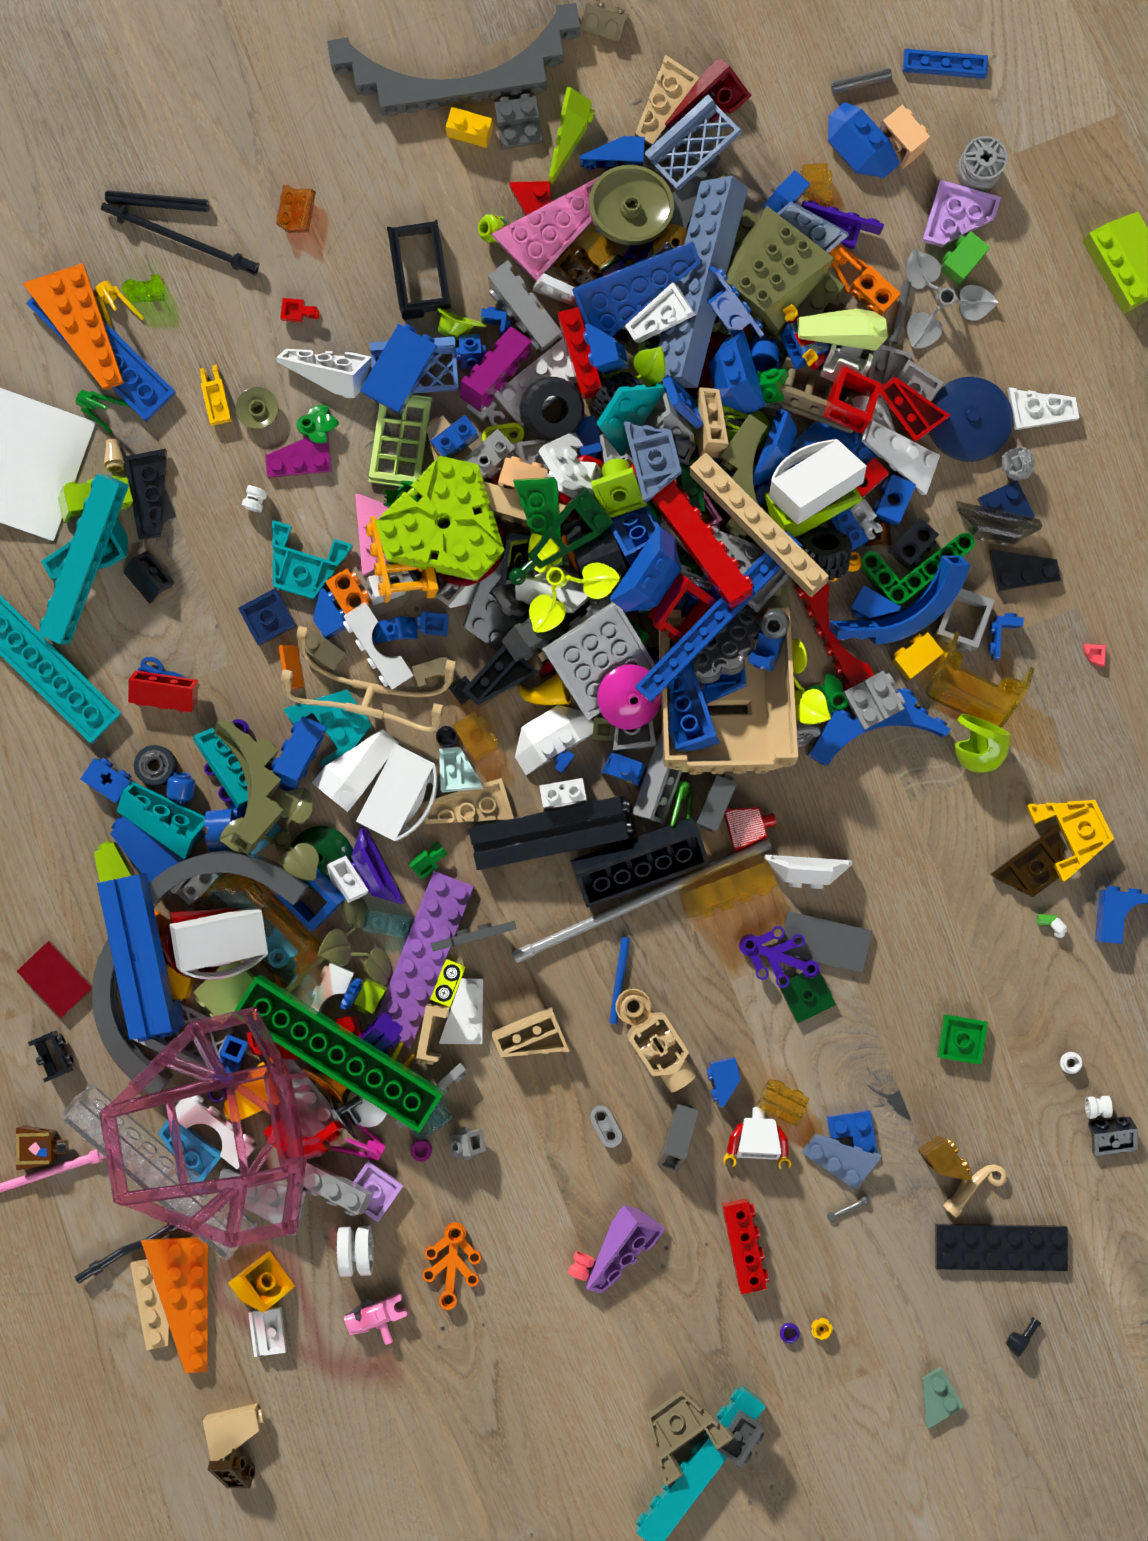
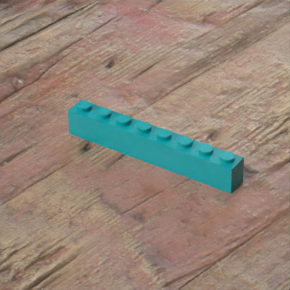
(83, 558)
(698, 1470)

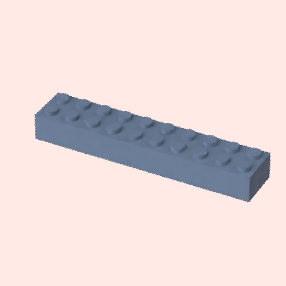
(714, 231)

